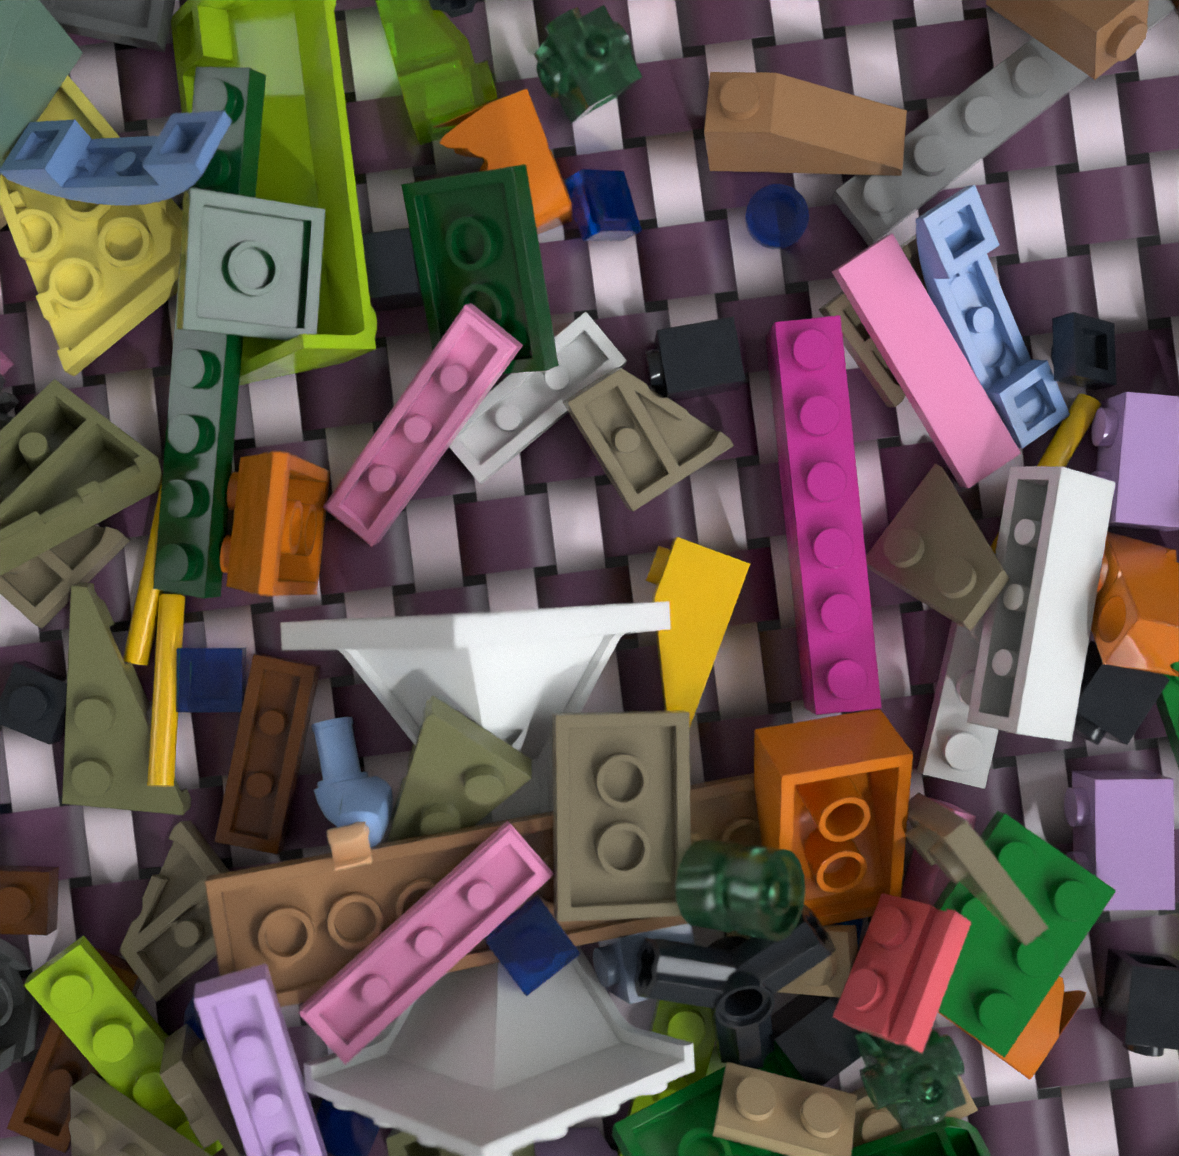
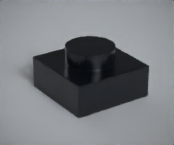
(1084, 351)
(34, 702)

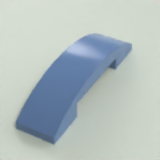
(115, 171)
(968, 296)

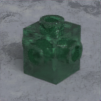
(586, 61)
(909, 1083)

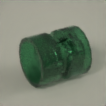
(741, 889)

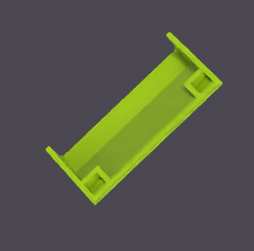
(301, 156)

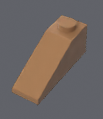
(798, 128)

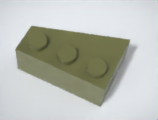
(64, 474)

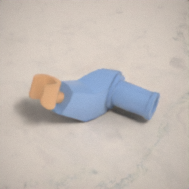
(349, 797)

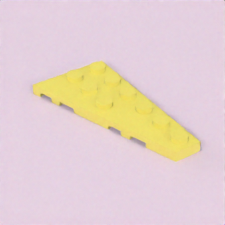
(92, 263)

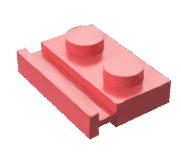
(902, 971)

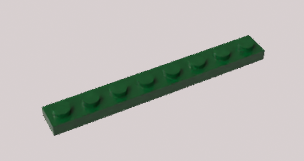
(207, 369)

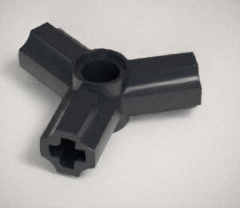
(734, 980)

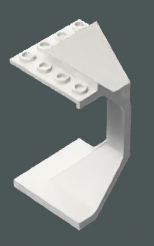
(473, 1054)

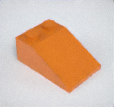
(275, 525)
(840, 803)

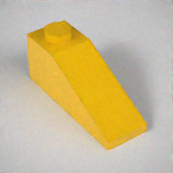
(701, 599)

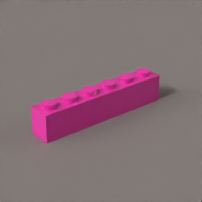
(822, 516)

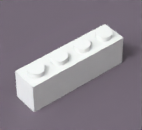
(1044, 614)

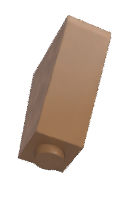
(1081, 31)

